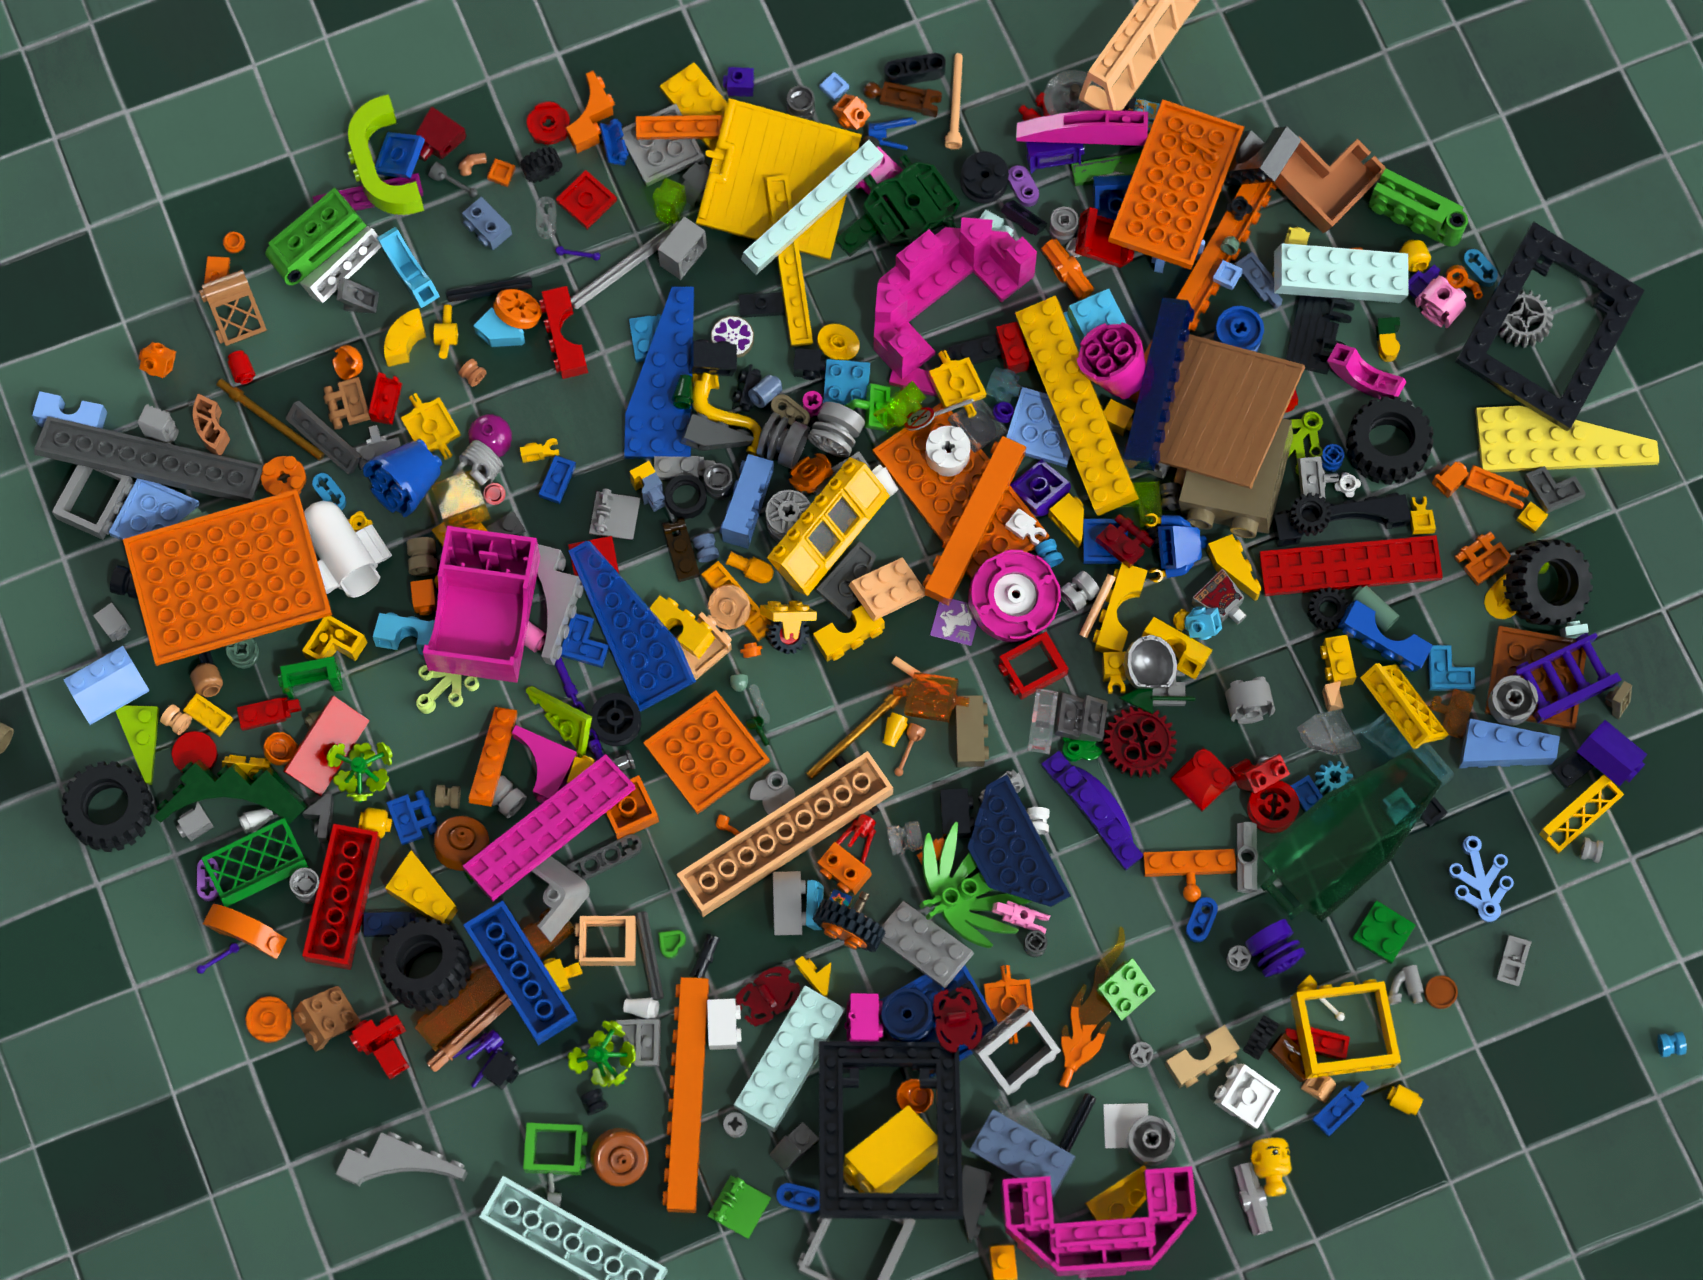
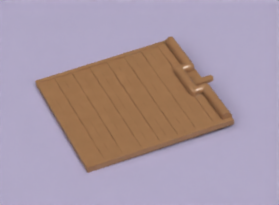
(1226, 410)

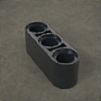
(922, 62)

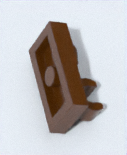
(1289, 1056)

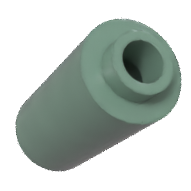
(1384, 614)

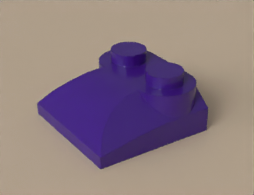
(1041, 488)

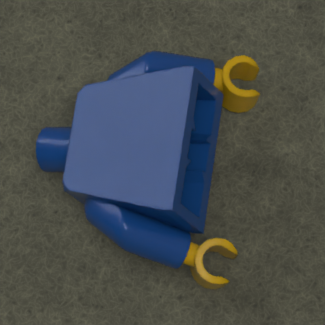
(1178, 545)

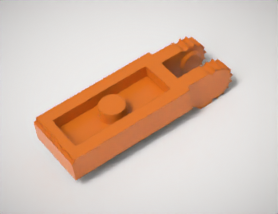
(1495, 487)

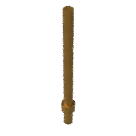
(238, 396)
(890, 702)

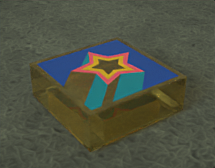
(841, 897)

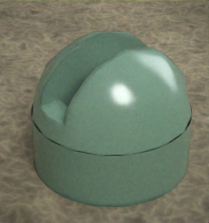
(1230, 245)
(739, 682)

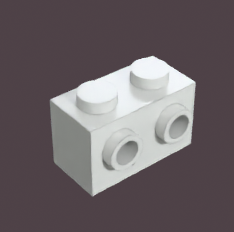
(722, 1024)

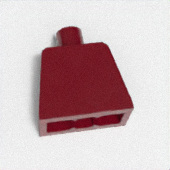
(440, 135)

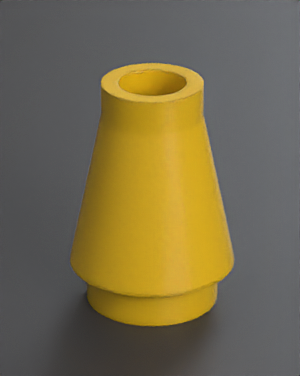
(894, 729)

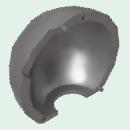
(1150, 663)

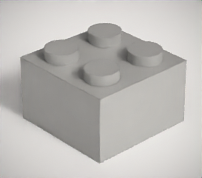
(682, 247)

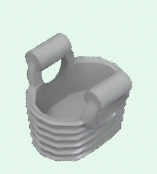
(483, 461)

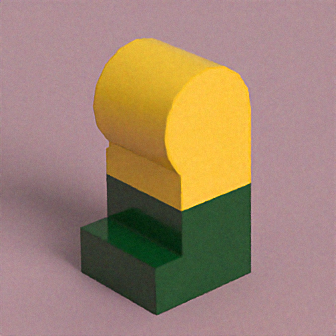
(1386, 339)

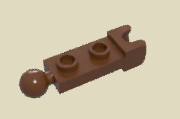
(905, 97)

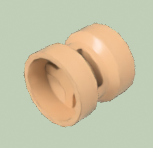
(175, 719)

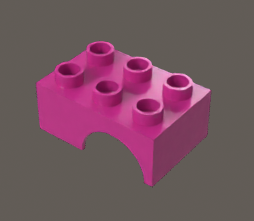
(483, 604)

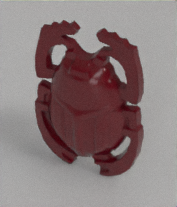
(769, 995)
(957, 1020)

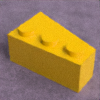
(420, 891)

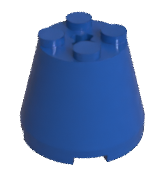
(403, 476)

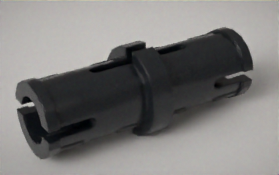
(705, 956)

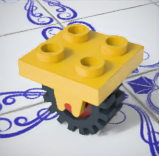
(787, 624)

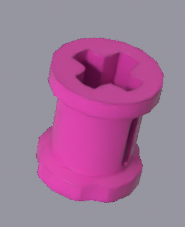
(811, 397)

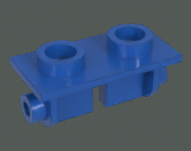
(614, 147)

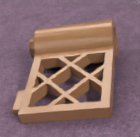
(226, 290)

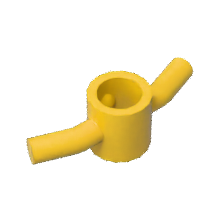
(446, 332)

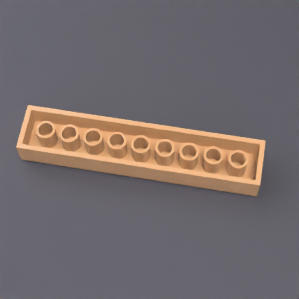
(785, 834)

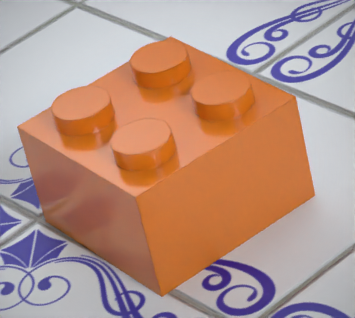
(632, 812)

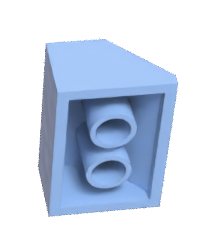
(106, 685)

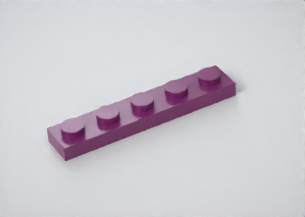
(358, 199)

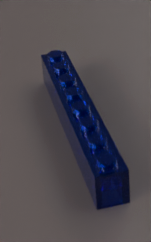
(1158, 384)

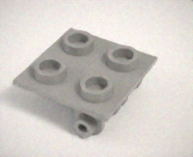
(614, 515)

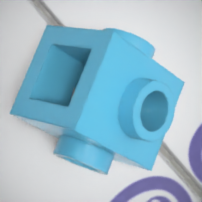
(1203, 622)

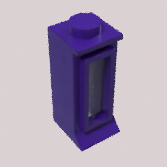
(1052, 154)

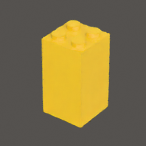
(891, 1154)

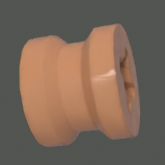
(472, 372)

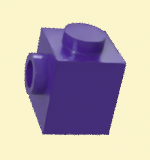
(739, 81)

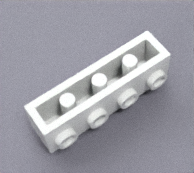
(342, 264)

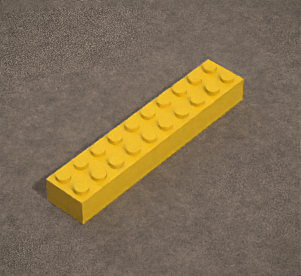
(1076, 406)

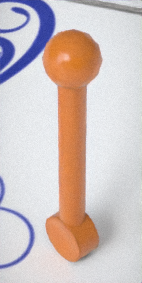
(1186, 137)

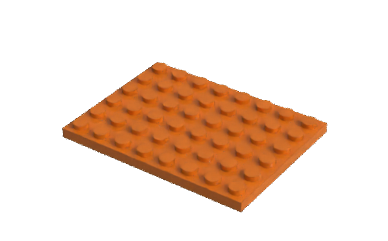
(227, 577)

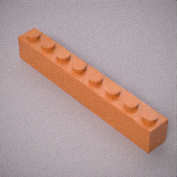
(975, 520)

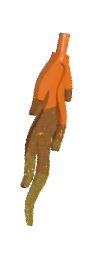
(1086, 1018)

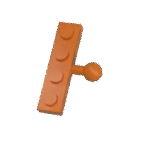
(1190, 864)

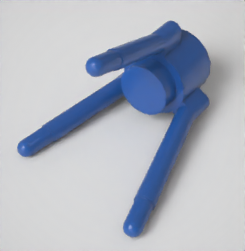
(879, 131)

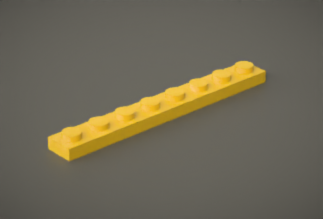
(790, 267)

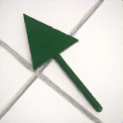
(1144, 699)

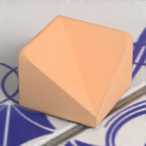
(1332, 696)

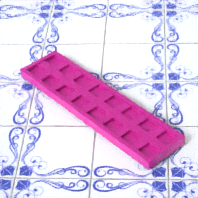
(549, 827)

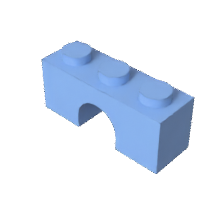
(53, 405)

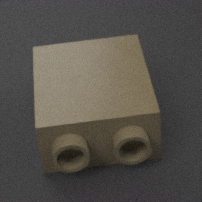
(1244, 509)

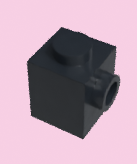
(808, 363)
(501, 1070)

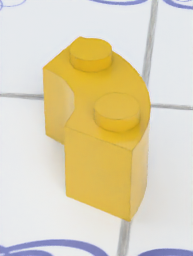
(402, 337)

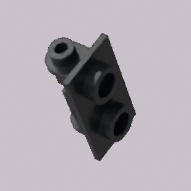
(747, 380)

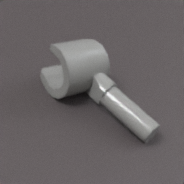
(554, 1198)

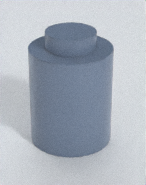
(765, 390)

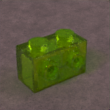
(669, 201)
(898, 406)

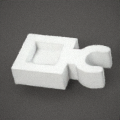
(1023, 525)

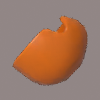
(347, 362)
(279, 748)
(917, 1098)

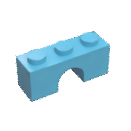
(392, 629)

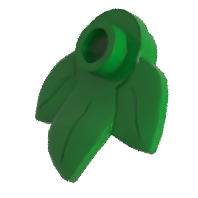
(1086, 750)

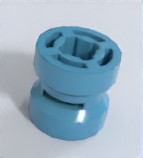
(1049, 553)
(1671, 1044)

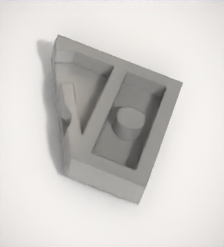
(646, 1039)

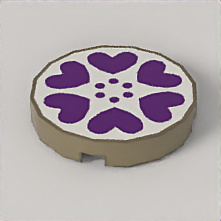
(736, 331)

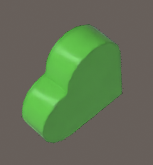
(670, 942)

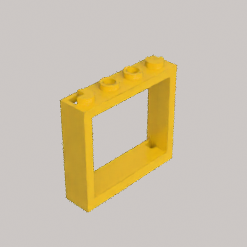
(1315, 1070)

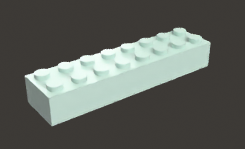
(564, 1237)

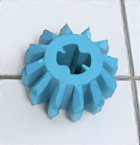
(1334, 771)

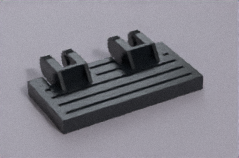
(1314, 331)

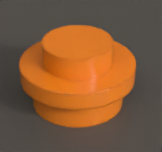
(234, 242)
(751, 650)

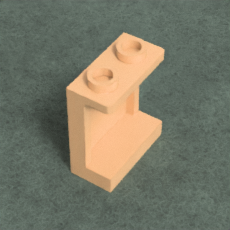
(714, 653)

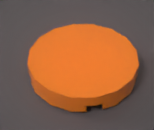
(269, 1019)

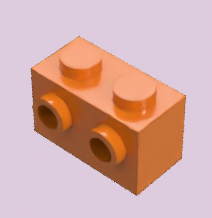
(844, 869)

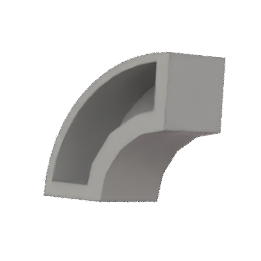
(787, 903)

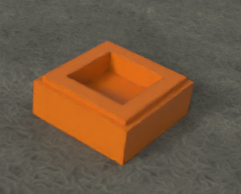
(501, 172)

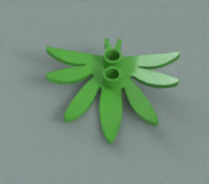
(958, 895)

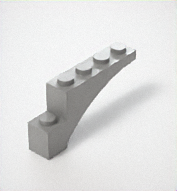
(561, 598)
(395, 1156)

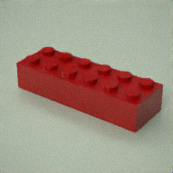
(341, 896)

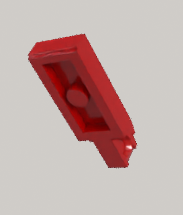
(267, 712)
(1325, 1042)

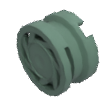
(243, 653)

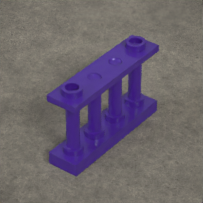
(1585, 689)

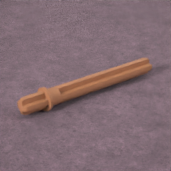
(468, 1033)

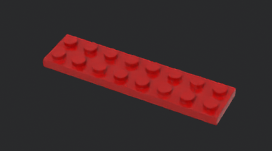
(1350, 565)

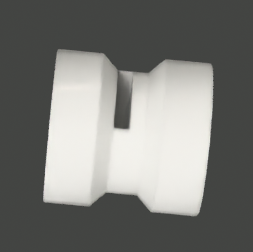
(1039, 818)

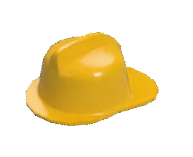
(1496, 603)

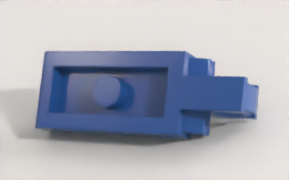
(1340, 1108)

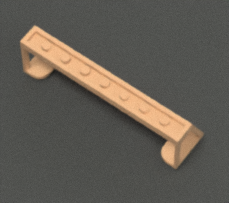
(1123, 47)

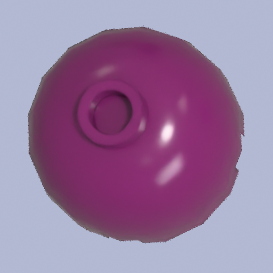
(493, 432)

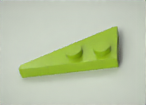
(569, 721)
(141, 728)

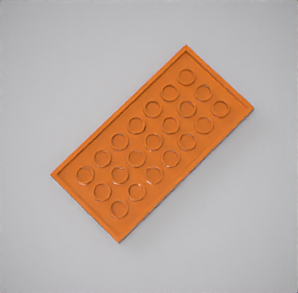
(1175, 185)
(942, 497)

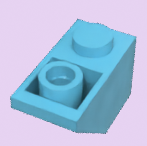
(496, 332)

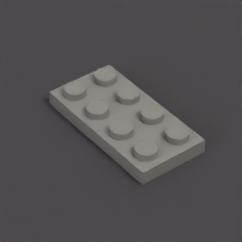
(925, 944)

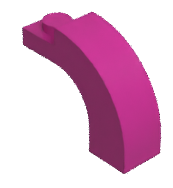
(1356, 372)

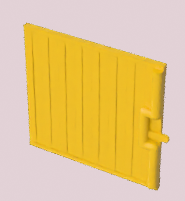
(771, 144)

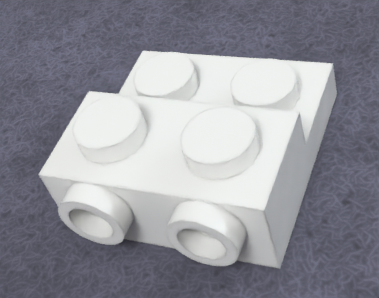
(1246, 1095)

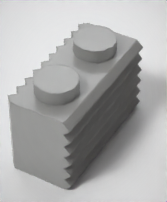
(157, 425)

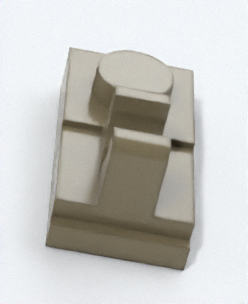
(1619, 699)

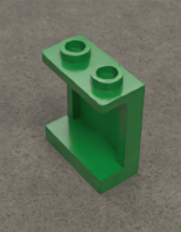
(310, 672)

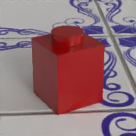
(390, 1058)

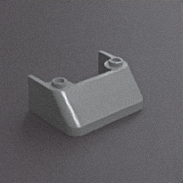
(563, 895)

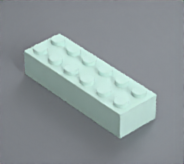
(1340, 273)
(789, 1059)

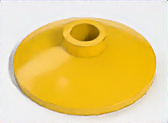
(838, 342)

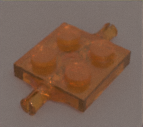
(931, 697)

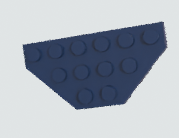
(1011, 849)

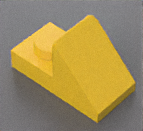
(820, 980)

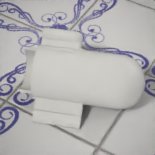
(345, 556)

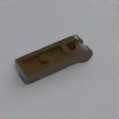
(681, 550)

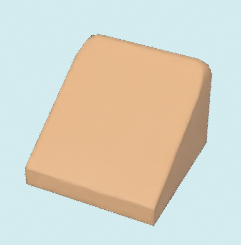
(1319, 1087)

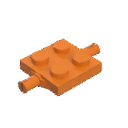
(1006, 996)

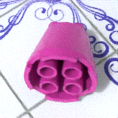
(1113, 359)

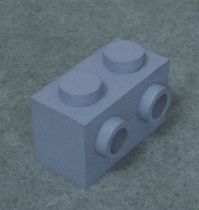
(486, 223)

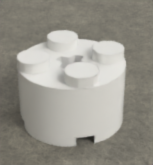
(947, 438)

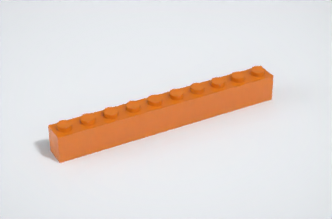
(688, 1095)

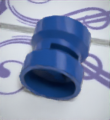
(1329, 461)

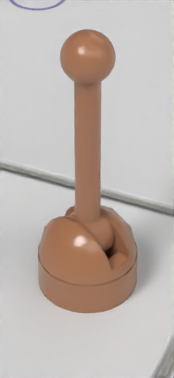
(914, 733)

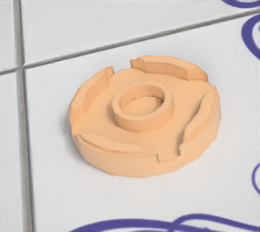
(729, 607)

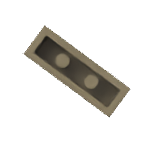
(971, 733)

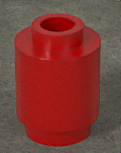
(240, 367)

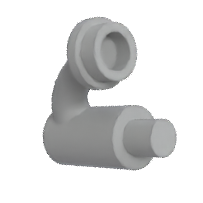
(1412, 982)

